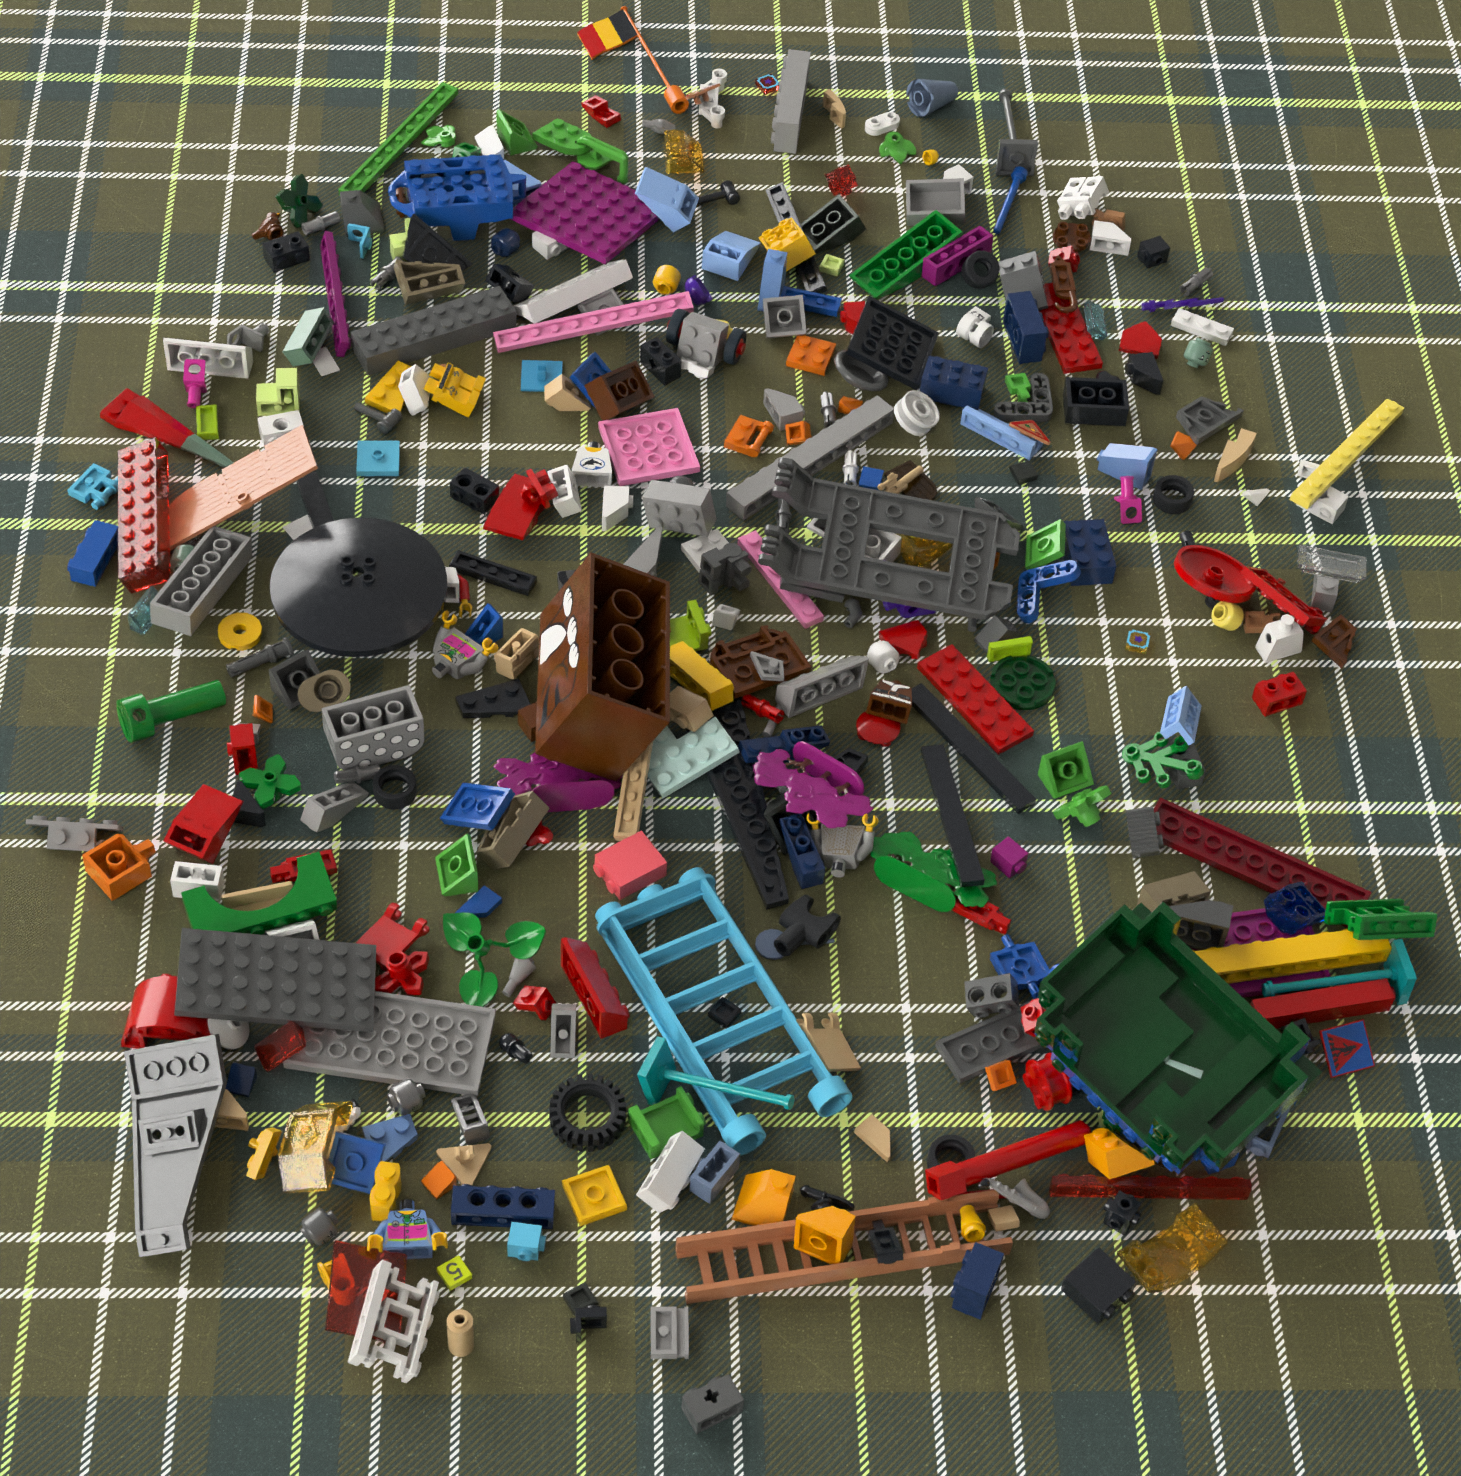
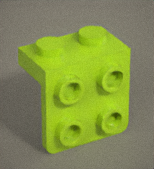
(691, 628)

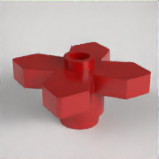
(403, 972)

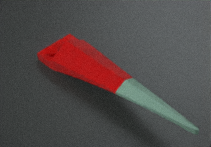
(145, 418)

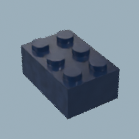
(1025, 327)
(953, 382)
(1090, 548)

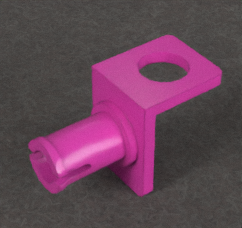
(194, 383)
(1128, 499)

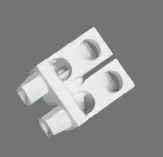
(1081, 199)

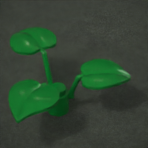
(463, 934)

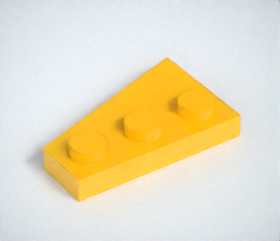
(386, 393)

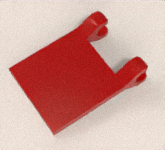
(391, 936)

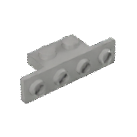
(72, 835)

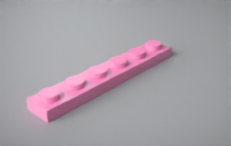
(799, 604)

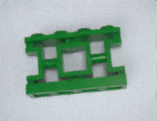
(1380, 919)

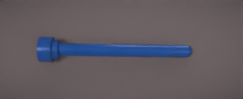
(1018, 176)

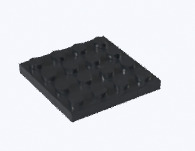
(892, 342)

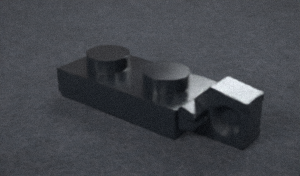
(884, 1243)

